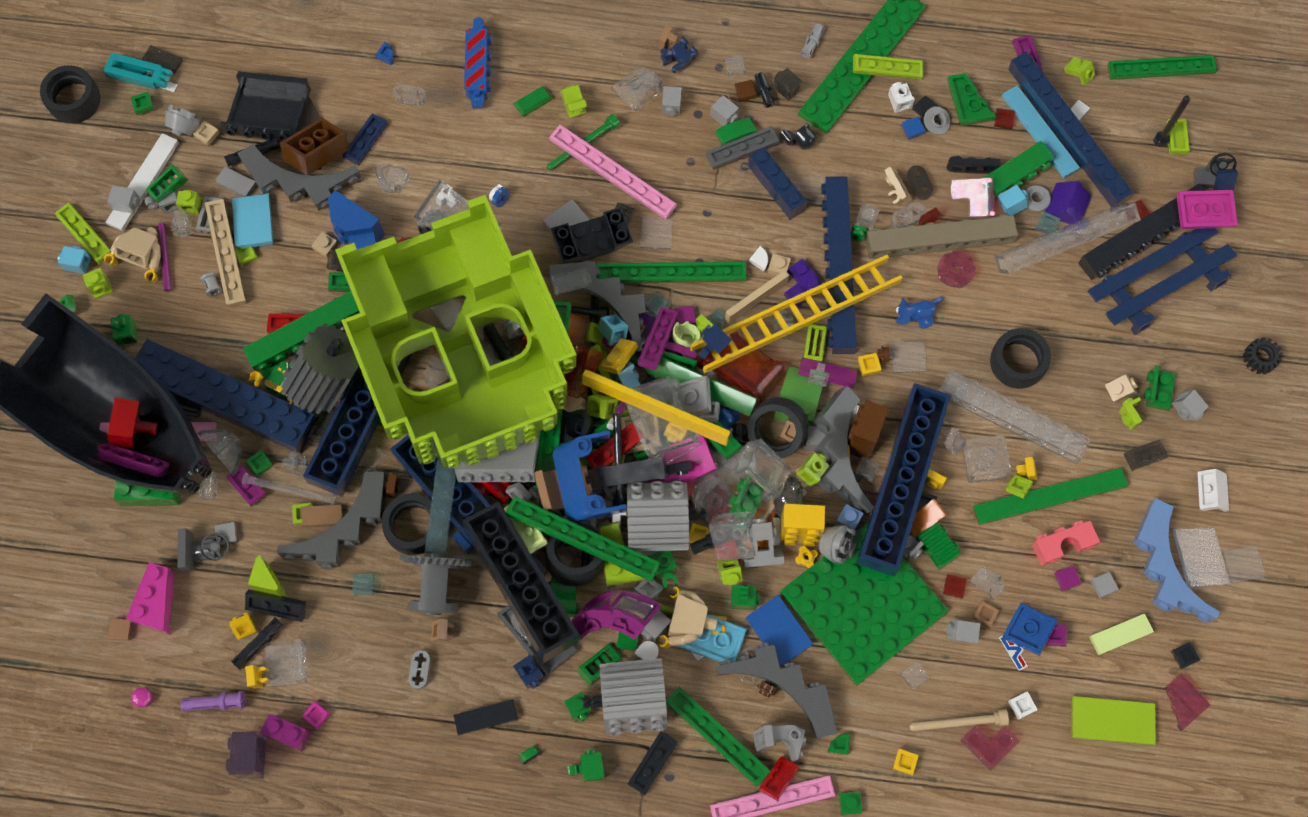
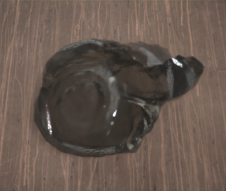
(790, 494)

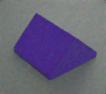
(1068, 201)

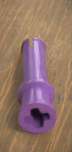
(222, 701)

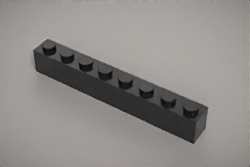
(1133, 239)

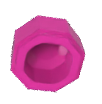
(142, 697)

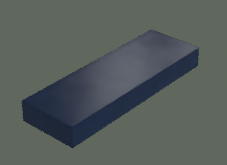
(365, 139)

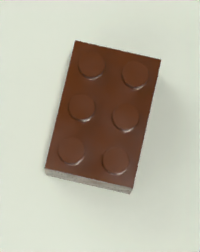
(314, 146)
(866, 429)

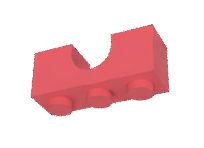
(1080, 535)

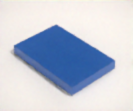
(779, 628)

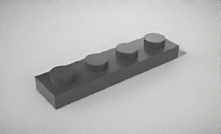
(742, 147)

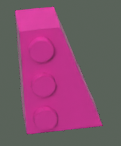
(153, 599)

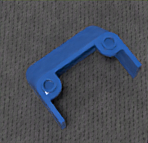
(576, 503)

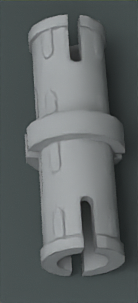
(812, 41)

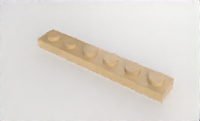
(225, 252)

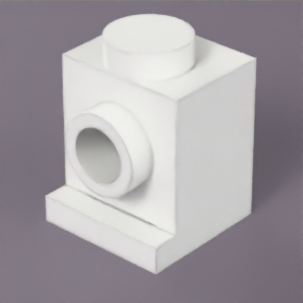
(900, 97)

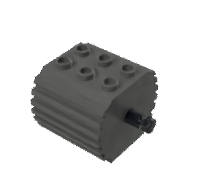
(320, 369)

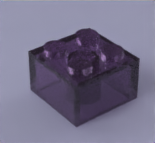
(246, 755)

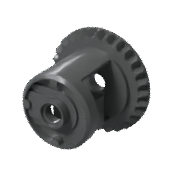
(434, 582)

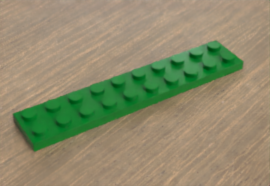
(843, 85)

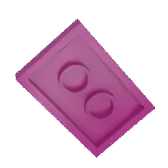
(1206, 209)

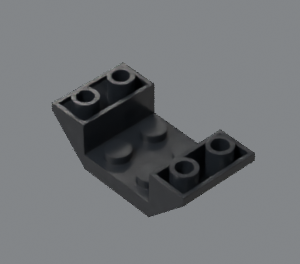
(592, 237)

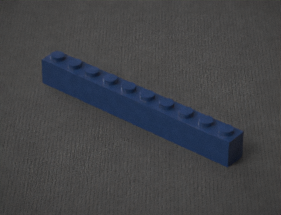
(1070, 130)
(839, 261)

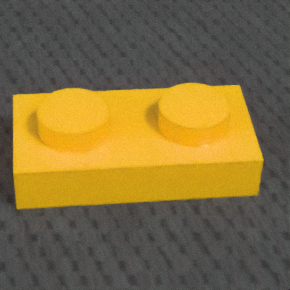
(619, 356)

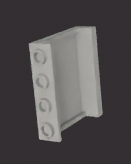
(508, 466)

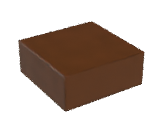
(745, 90)

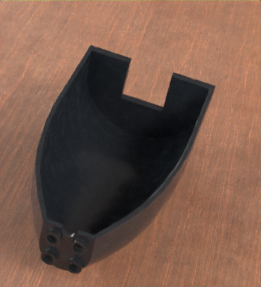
(69, 387)

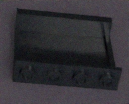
(267, 106)

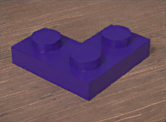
(805, 279)

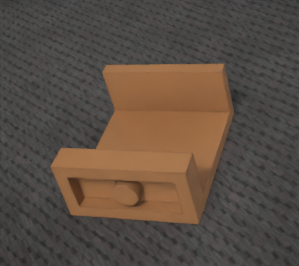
(550, 489)

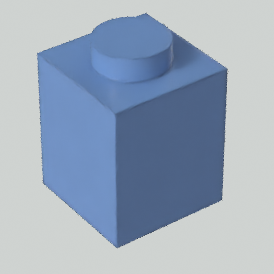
(849, 517)

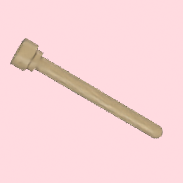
(999, 718)

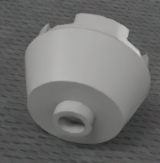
(181, 121)
(837, 543)

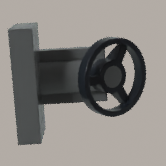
(1207, 175)
(198, 550)

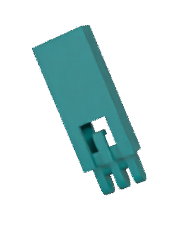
(134, 70)

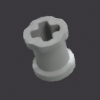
(211, 284)

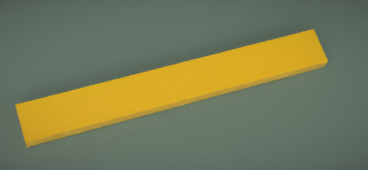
(656, 407)

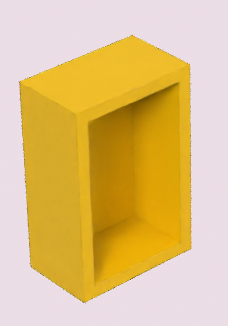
(802, 524)

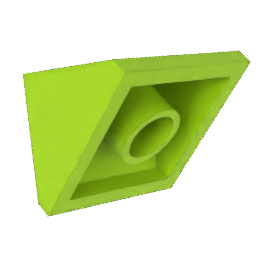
(264, 579)

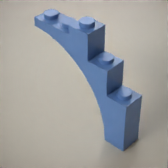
(1160, 566)

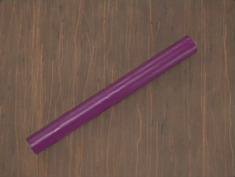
(164, 257)

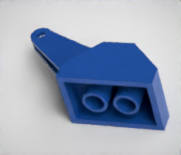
(353, 222)

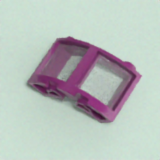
(616, 610)

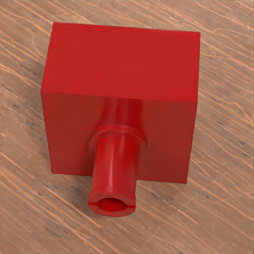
(126, 424)

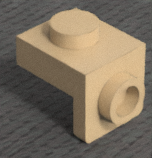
(1121, 387)

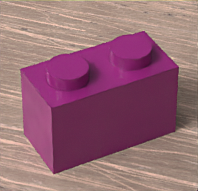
(285, 732)

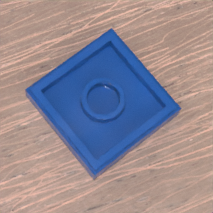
(1030, 629)

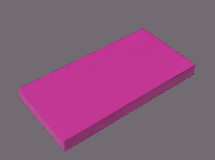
(702, 464)

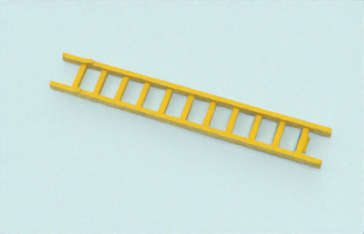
(801, 321)

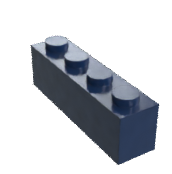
(776, 183)

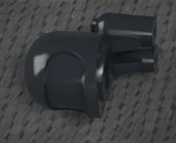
(803, 137)

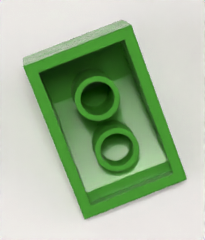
(801, 392)

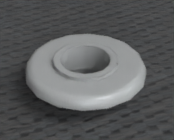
(930, 124)
(1042, 193)

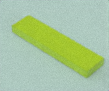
(887, 66)
(83, 232)

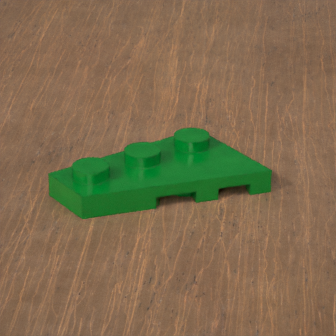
(967, 102)

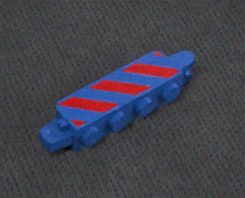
(476, 63)

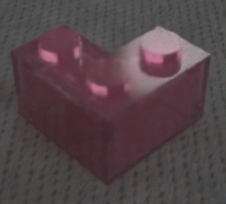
(980, 194)

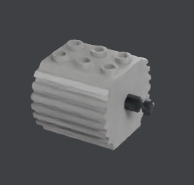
(659, 516)
(631, 696)

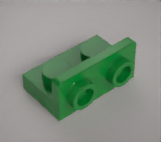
(1159, 389)
(747, 497)

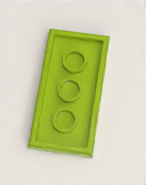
(1113, 721)

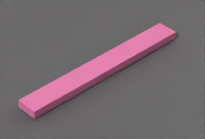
(613, 172)

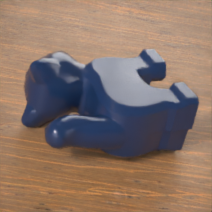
(680, 54)

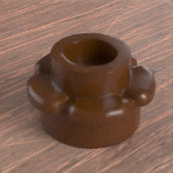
(883, 354)
(766, 689)

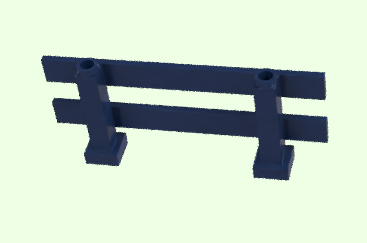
(1203, 264)

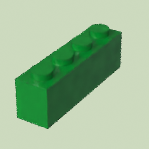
(1021, 168)

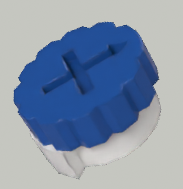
(499, 195)

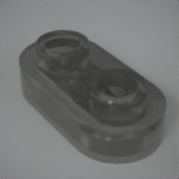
(919, 181)

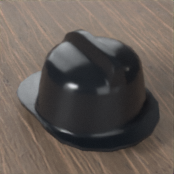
(575, 425)

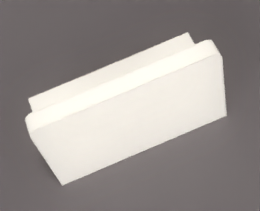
(1213, 490)

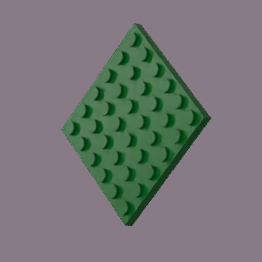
(863, 612)

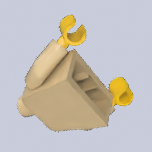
(137, 248)
(687, 619)

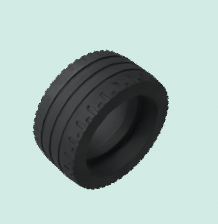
(63, 77)
(1029, 339)
(790, 409)
(390, 514)
(569, 575)

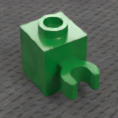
(123, 329)
(666, 568)
(744, 597)
(590, 766)

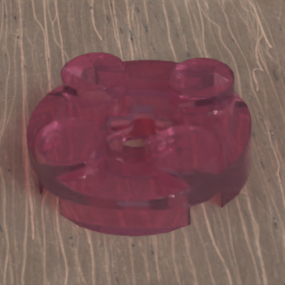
(951, 278)

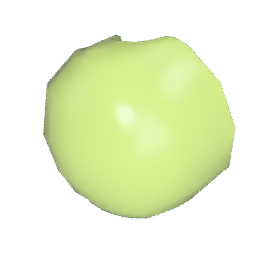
(685, 334)

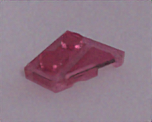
(1185, 701)

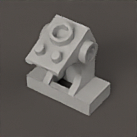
(763, 530)
(768, 734)

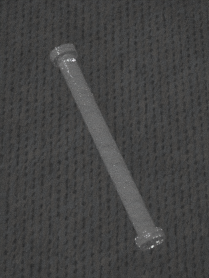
(289, 489)

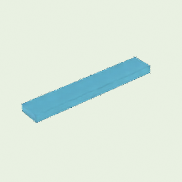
(1040, 130)

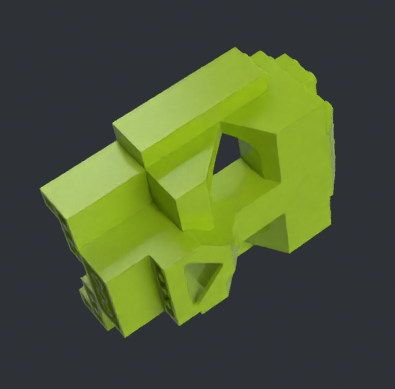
(483, 404)

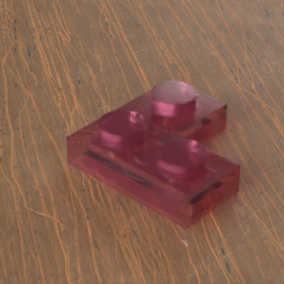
(989, 751)

